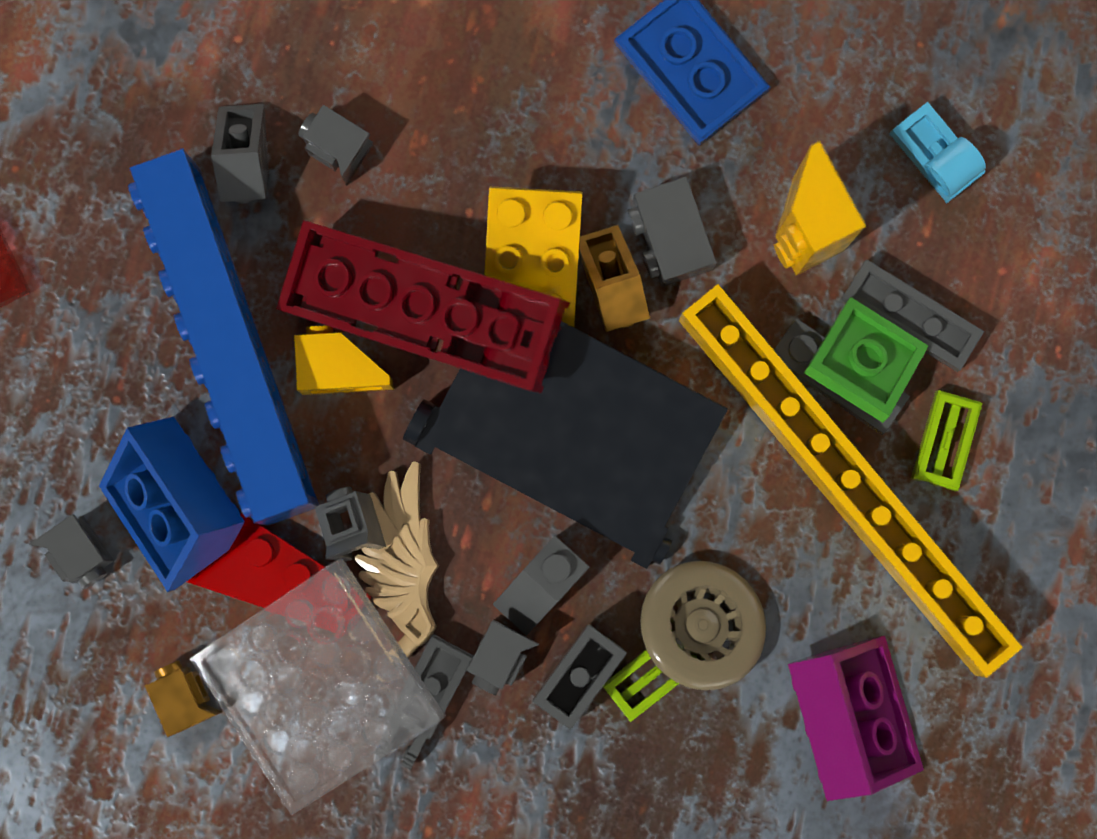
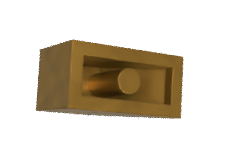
(613, 278)

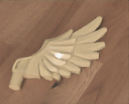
(406, 565)

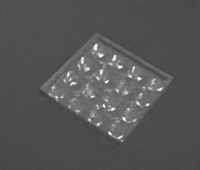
(317, 686)

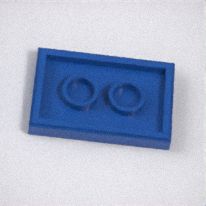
(692, 66)

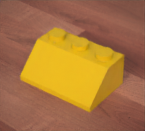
(817, 215)

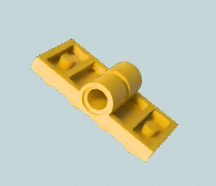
(535, 241)

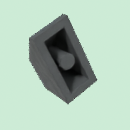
(241, 153)
(540, 585)

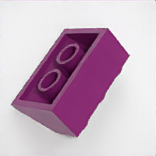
(855, 719)

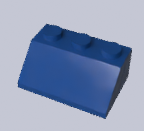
(170, 501)

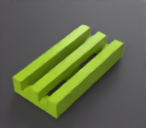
(936, 478)
(621, 698)

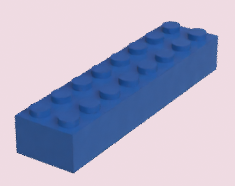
(224, 339)

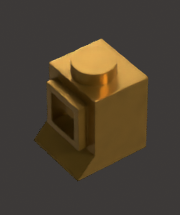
(179, 698)

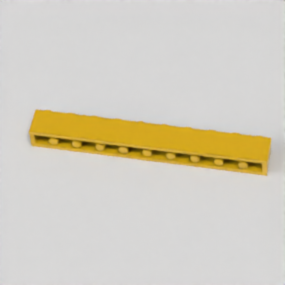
(849, 483)

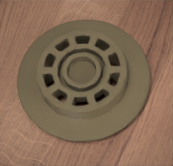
(702, 625)

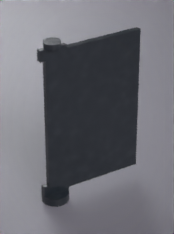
(597, 445)

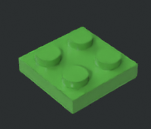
(866, 359)

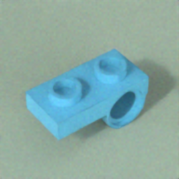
(937, 152)

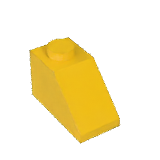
(333, 364)

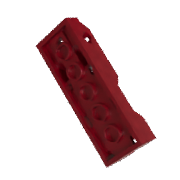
(416, 304)

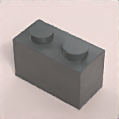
(672, 232)
(579, 676)

